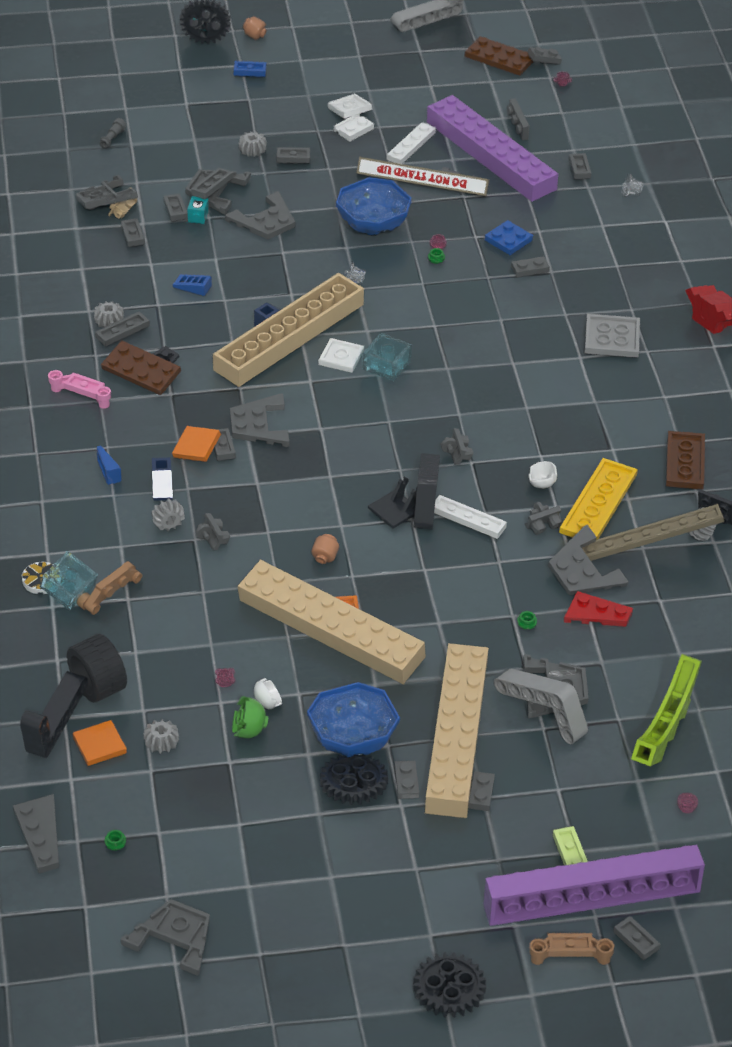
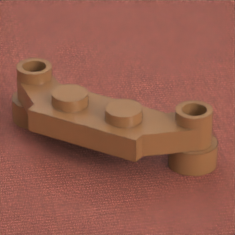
(108, 586)
(571, 946)

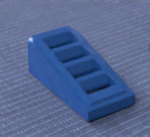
(196, 283)
(109, 468)

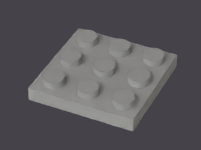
(612, 335)

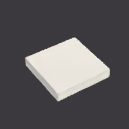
(349, 106)
(341, 355)

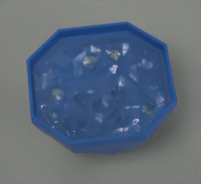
(373, 205)
(353, 719)

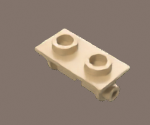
(120, 208)

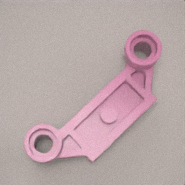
(81, 385)

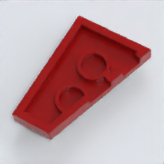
(595, 609)

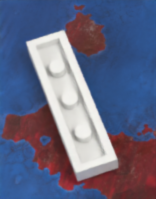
(411, 143)
(469, 517)

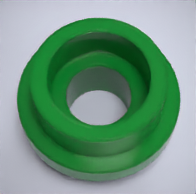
(436, 255)
(527, 620)
(115, 840)

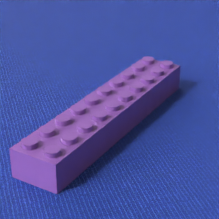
(492, 148)
(593, 885)

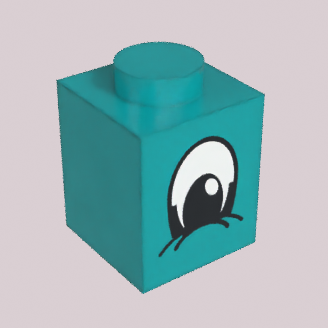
(198, 210)

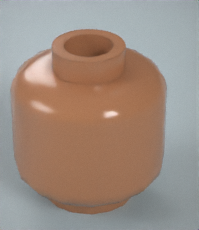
(254, 28)
(325, 548)

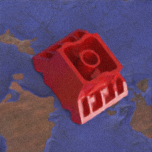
(710, 307)

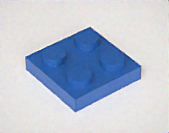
(508, 237)

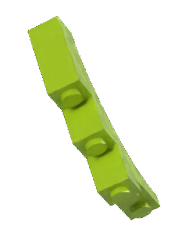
(652, 744)

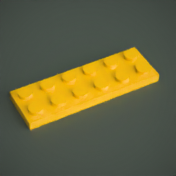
(599, 498)

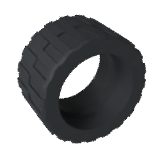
(101, 664)

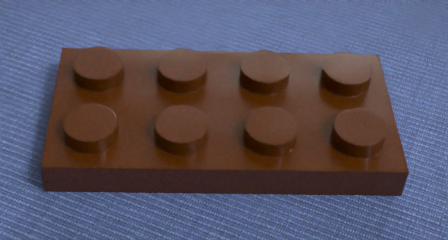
(499, 55)
(141, 367)
(685, 460)

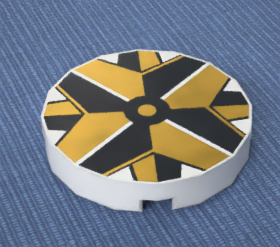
(33, 575)

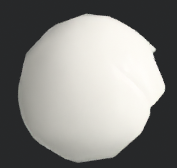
(543, 474)
(267, 694)

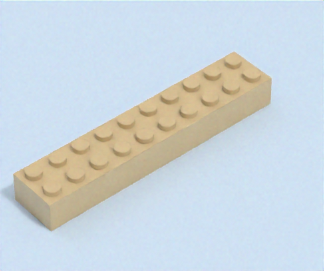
(288, 329)
(332, 621)
(456, 731)

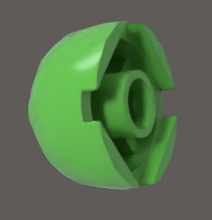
(249, 719)

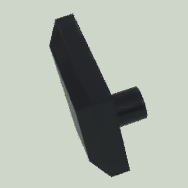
(167, 354)

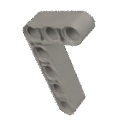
(426, 13)
(550, 693)

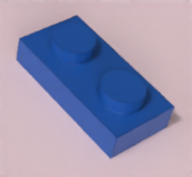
(247, 68)

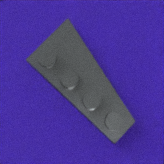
(39, 830)

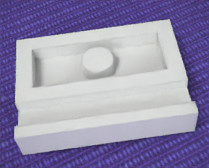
(354, 127)

